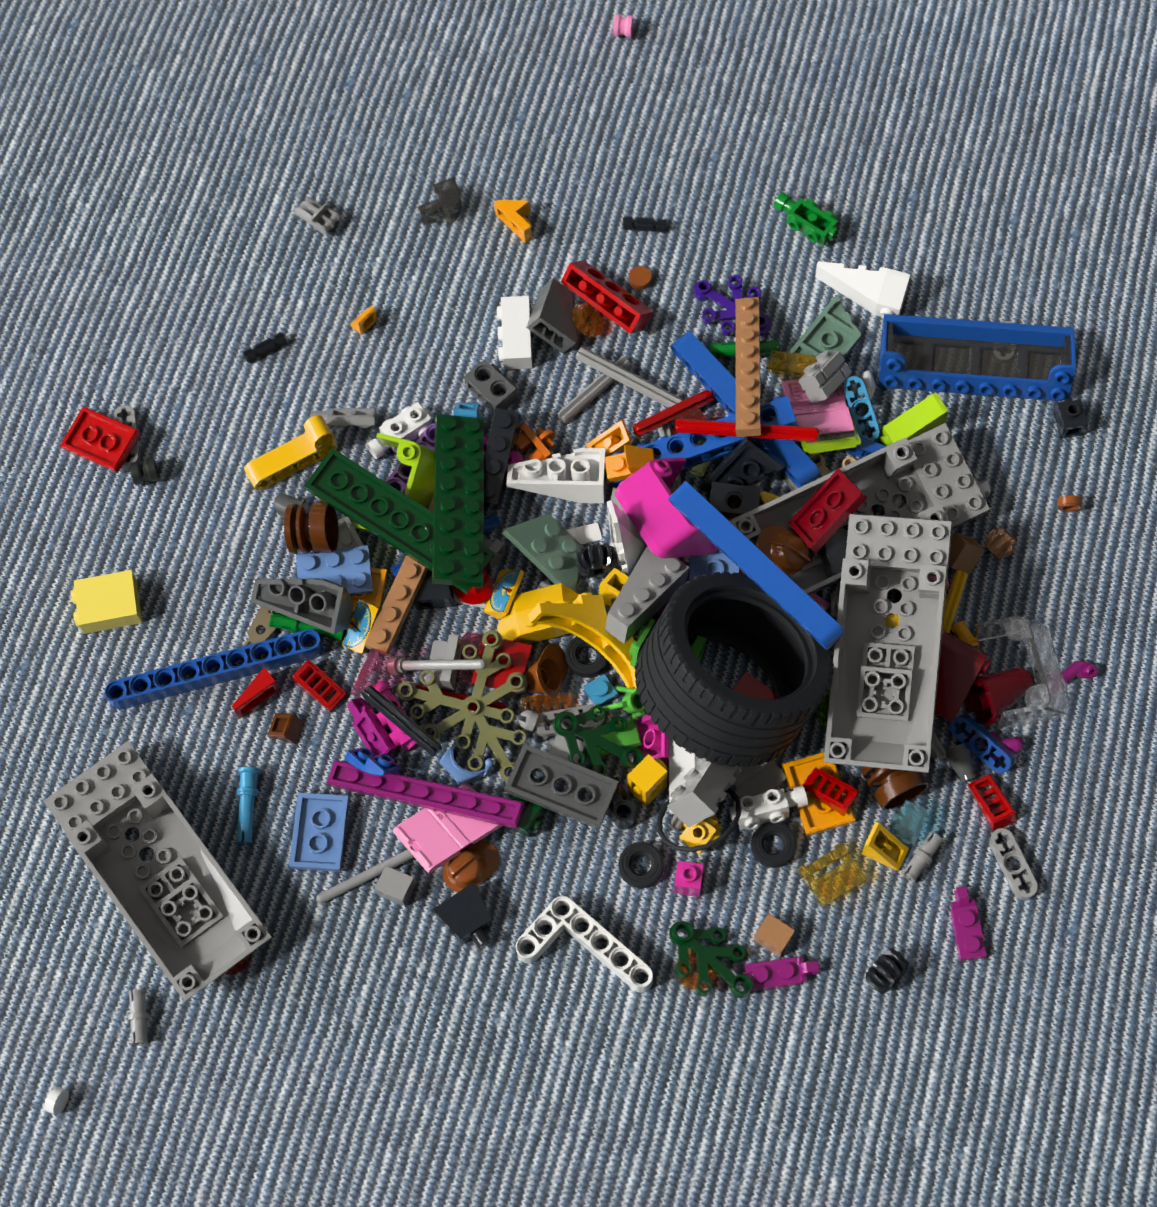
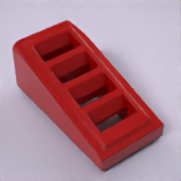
(304, 671)
(257, 692)
(842, 787)
(996, 818)

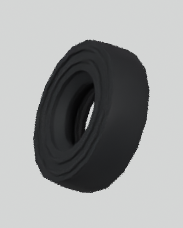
(579, 668)
(766, 858)
(643, 880)

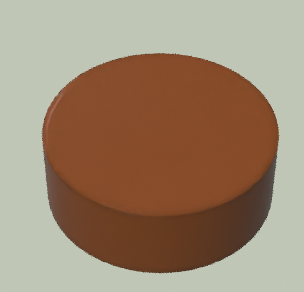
(640, 278)
(1069, 503)

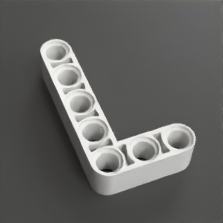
(586, 939)

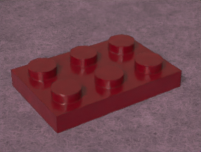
(827, 510)

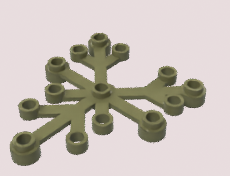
(487, 732)

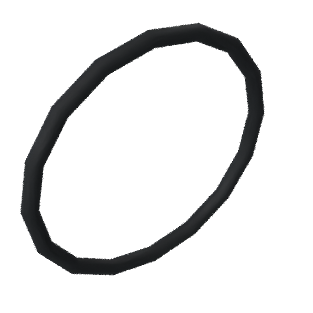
(705, 846)

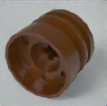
(311, 528)
(895, 785)

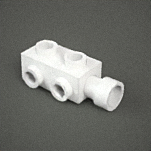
(406, 425)
(768, 810)

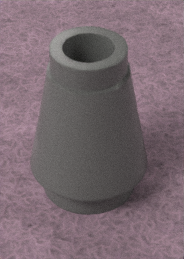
(961, 762)

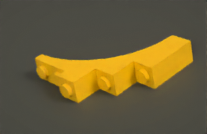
(587, 620)

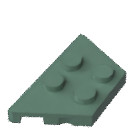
(829, 332)
(548, 548)

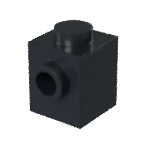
(1070, 418)

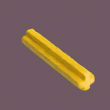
(953, 598)

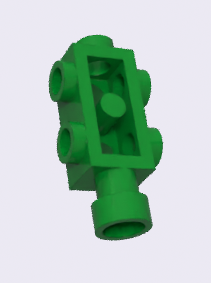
(808, 219)

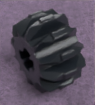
(596, 560)
(887, 971)

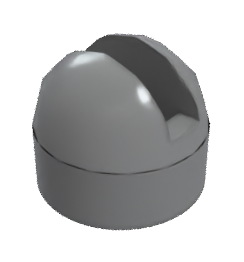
(530, 720)

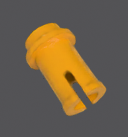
(963, 633)

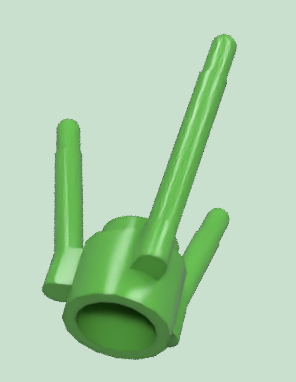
(630, 703)

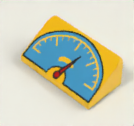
(503, 593)
(360, 626)

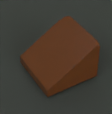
(286, 728)

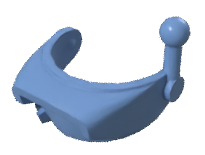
(459, 774)

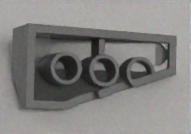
(306, 600)

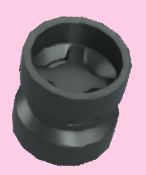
(149, 470)

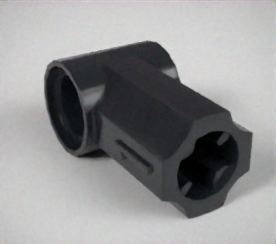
(619, 803)

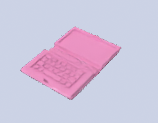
(826, 415)
(440, 835)

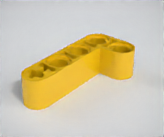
(292, 455)

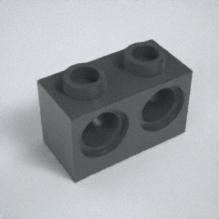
(487, 390)

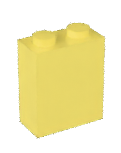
(106, 602)

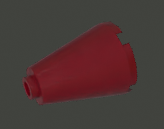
(997, 693)

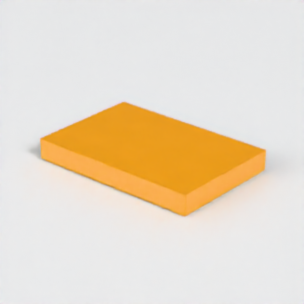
(816, 816)

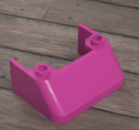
(659, 523)

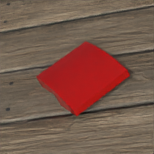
(520, 657)

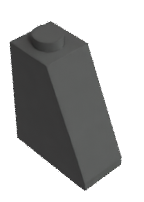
(553, 316)

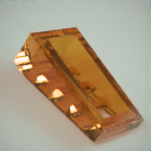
(539, 700)

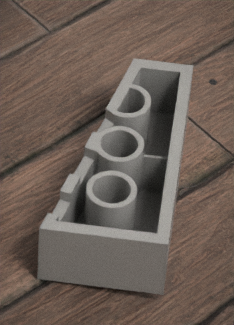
(644, 593)
(702, 791)

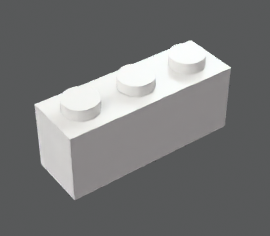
(514, 335)

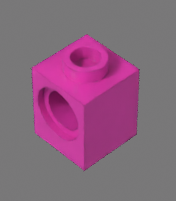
(688, 878)

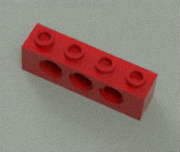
(607, 296)

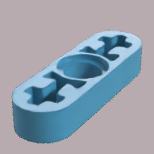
(861, 428)

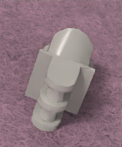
(317, 214)

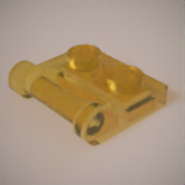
(837, 881)

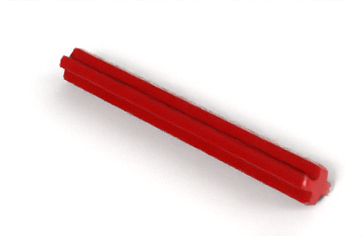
(729, 429)

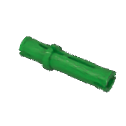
(728, 349)
(282, 621)

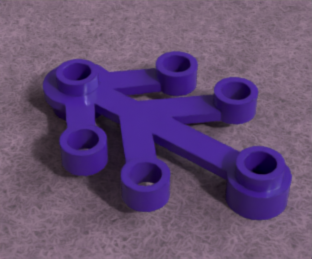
(730, 312)

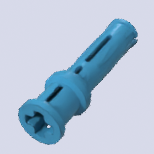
(247, 793)

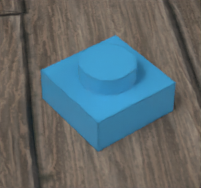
(600, 691)

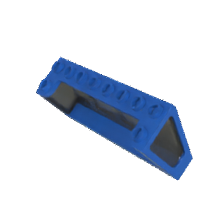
(977, 357)

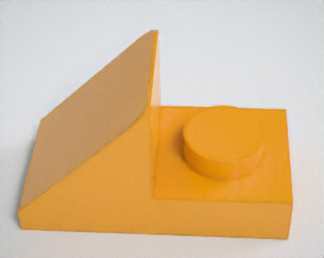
(514, 214)
(612, 439)
(625, 464)

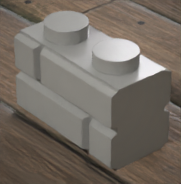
(824, 376)

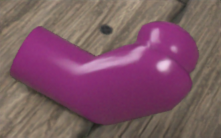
(1079, 669)
(1014, 744)

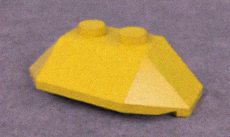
(516, 623)

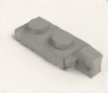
(348, 417)

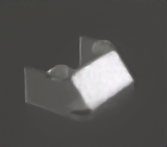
(1047, 698)

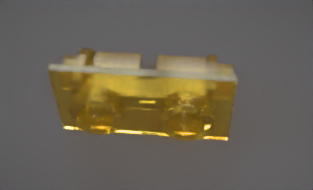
(786, 362)

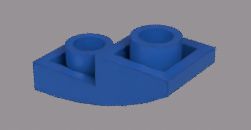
(367, 762)

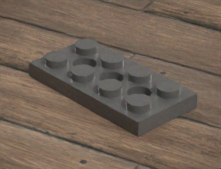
(565, 802)

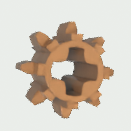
(1000, 542)

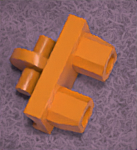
(528, 438)

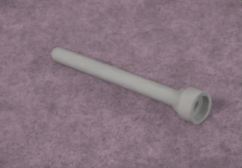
(400, 665)
(363, 877)

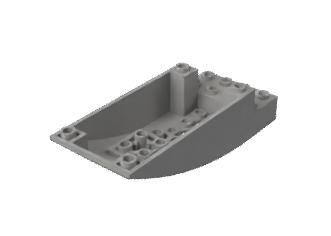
(927, 474)
(886, 675)
(181, 897)

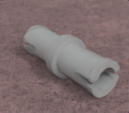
(922, 857)
(138, 1017)

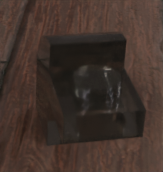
(446, 206)

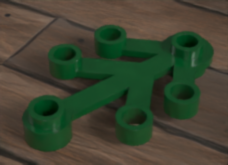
(593, 739)
(708, 956)

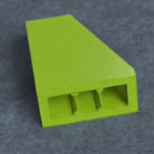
(915, 421)

